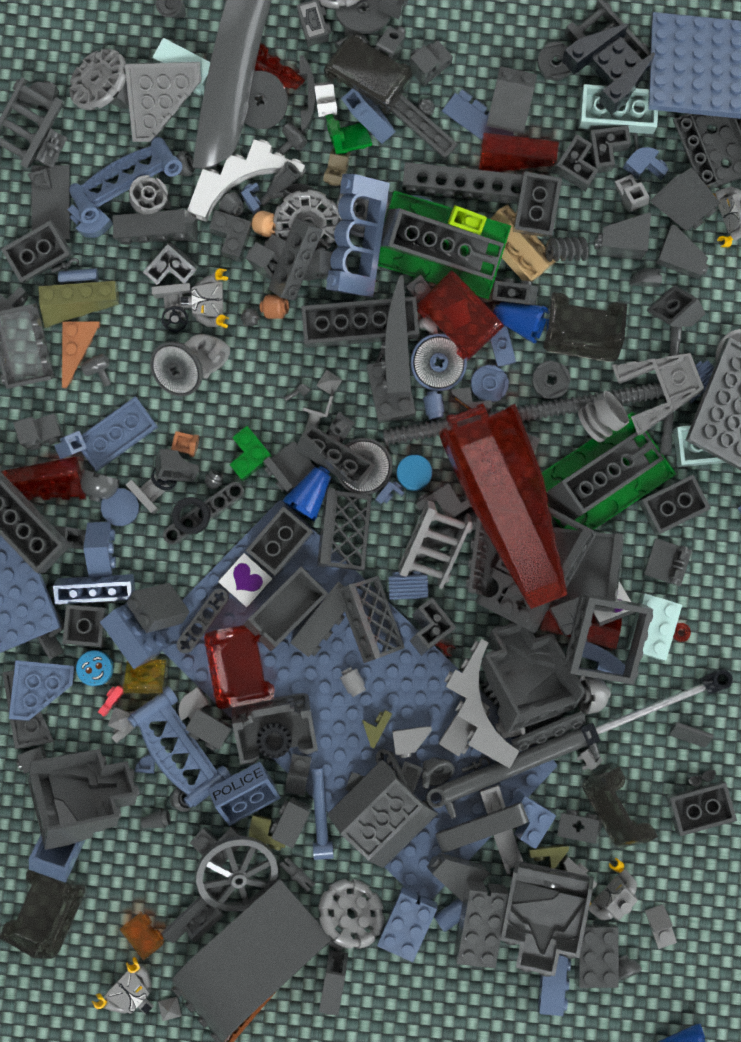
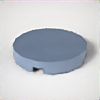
(489, 383)
(120, 508)

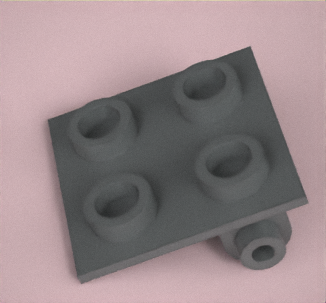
(668, 562)

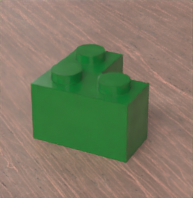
(253, 454)

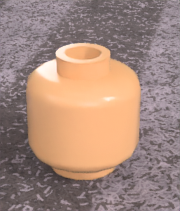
(263, 223)

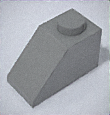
(409, 740)

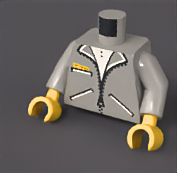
(731, 213)
(208, 300)
(617, 897)
(128, 991)

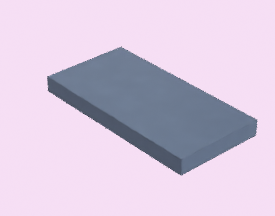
(117, 433)

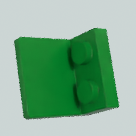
(347, 138)

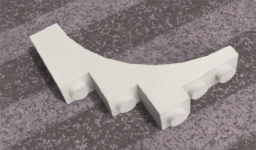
(213, 187)

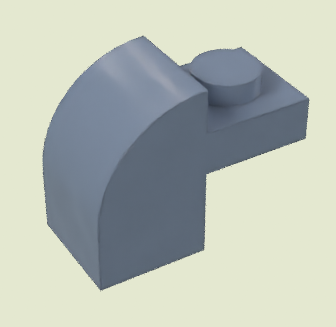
(645, 159)
(93, 229)

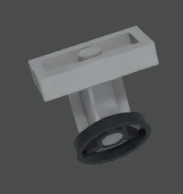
(172, 301)
(151, 490)

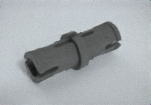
(297, 873)

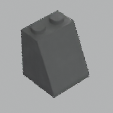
(511, 100)
(686, 200)
(625, 238)

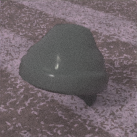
(436, 772)

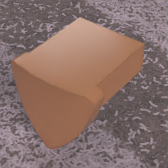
(185, 443)

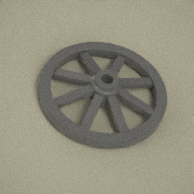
(235, 872)

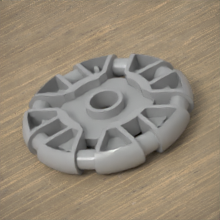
(83, 81)
(307, 211)
(361, 909)

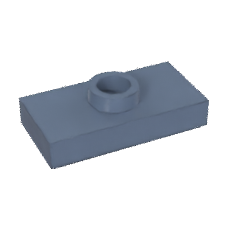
(502, 348)

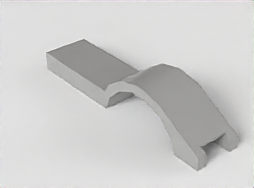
(505, 840)

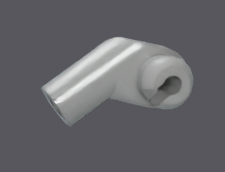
(428, 324)

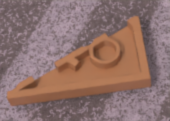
(75, 341)

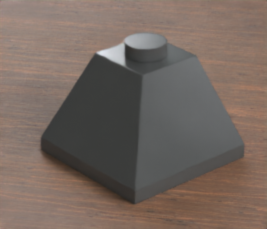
(677, 308)

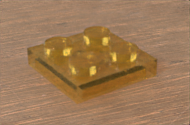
(145, 678)

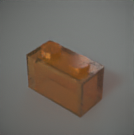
(142, 935)

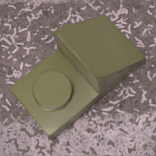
(374, 732)
(554, 852)

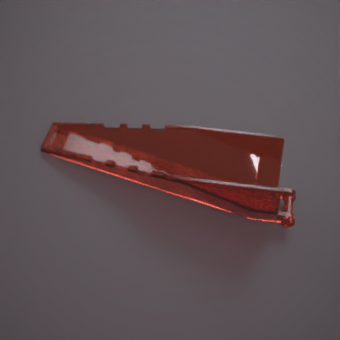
(508, 497)

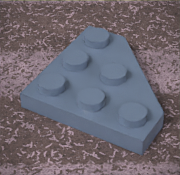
(36, 687)

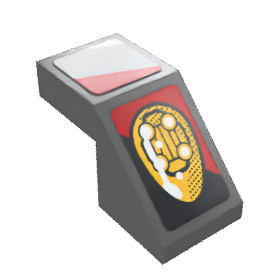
(464, 397)

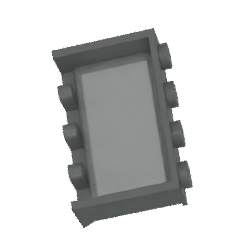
(23, 347)

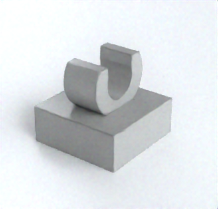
(589, 759)

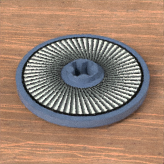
(433, 376)

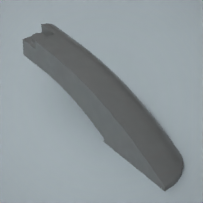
(229, 81)

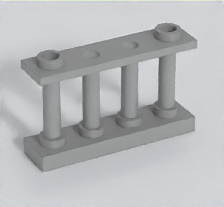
(423, 531)

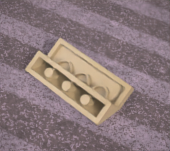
(522, 251)

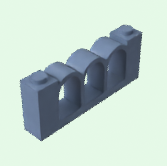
(340, 279)

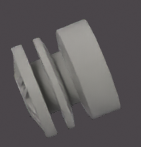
(603, 416)

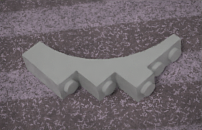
(466, 684)

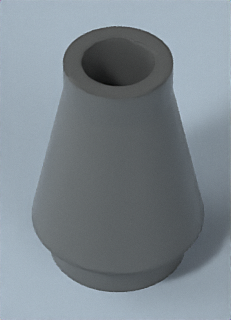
(158, 819)

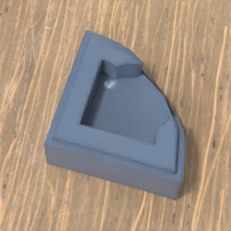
(145, 765)

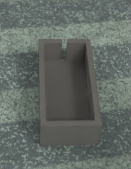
(286, 609)
(480, 924)

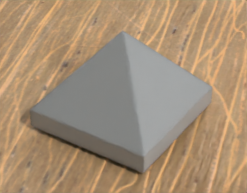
(329, 382)
(119, 720)
(169, 1008)

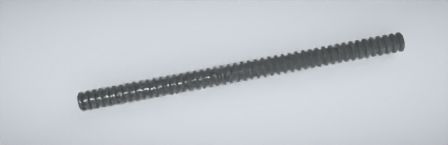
(526, 412)

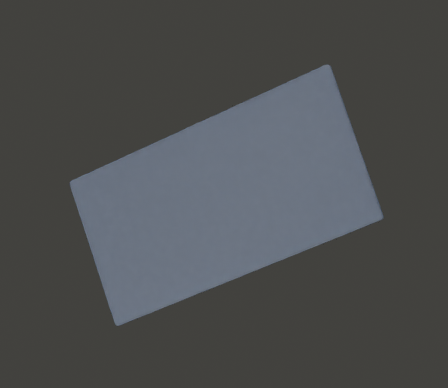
(398, 682)

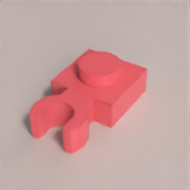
(113, 696)

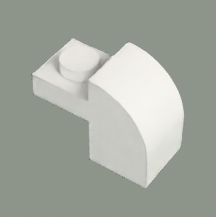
(325, 98)

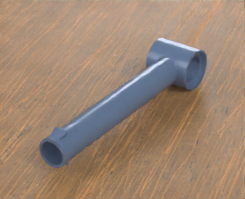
(322, 848)

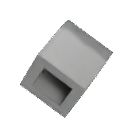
(632, 193)
(192, 702)

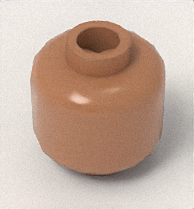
(274, 307)

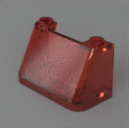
(460, 315)
(236, 667)

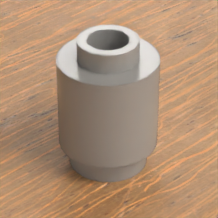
(352, 681)

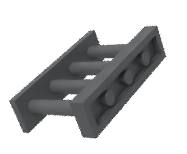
(604, 9)
(45, 123)

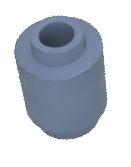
(434, 405)

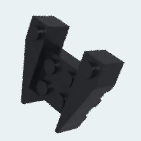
(612, 61)

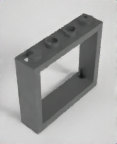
(577, 553)
(580, 633)

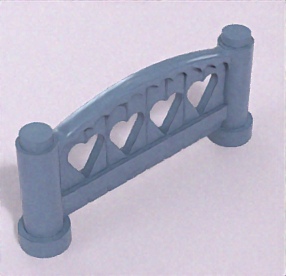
(88, 201)
(160, 710)

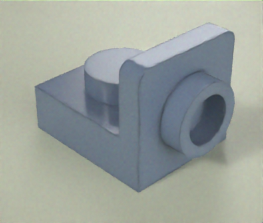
(251, 201)
(386, 494)

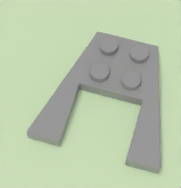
(678, 381)

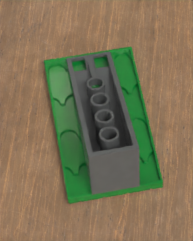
(423, 243)
(605, 477)

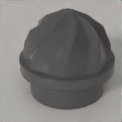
(249, 317)
(213, 479)

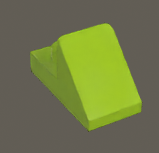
(467, 220)

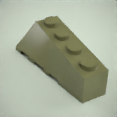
(70, 301)

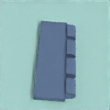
(471, 116)

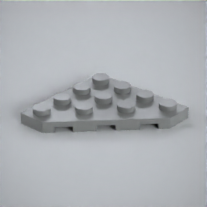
(157, 94)

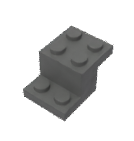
(445, 501)

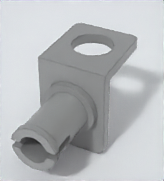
(314, 416)

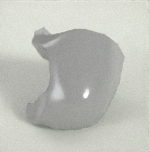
(210, 351)

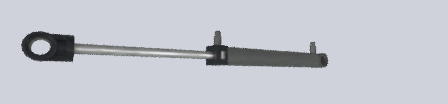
(559, 746)

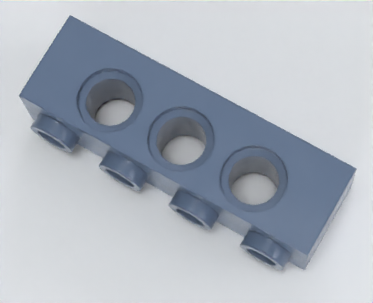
(93, 589)

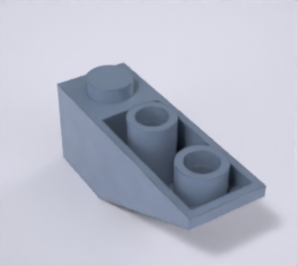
(368, 115)

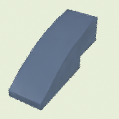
(604, 660)

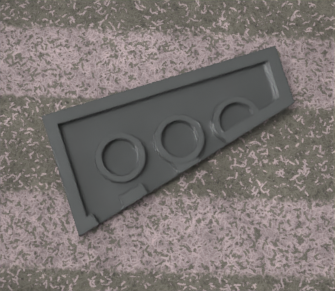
(26, 732)

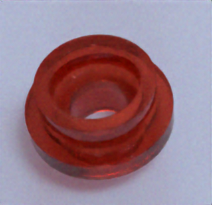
(686, 636)

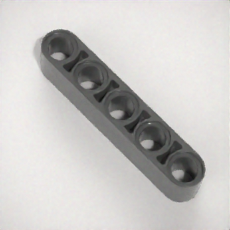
(214, 511)
(482, 827)

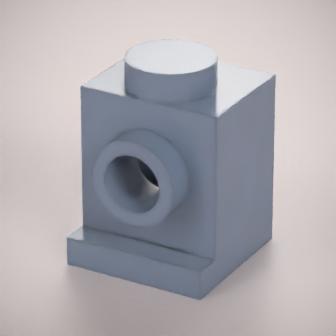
(70, 445)

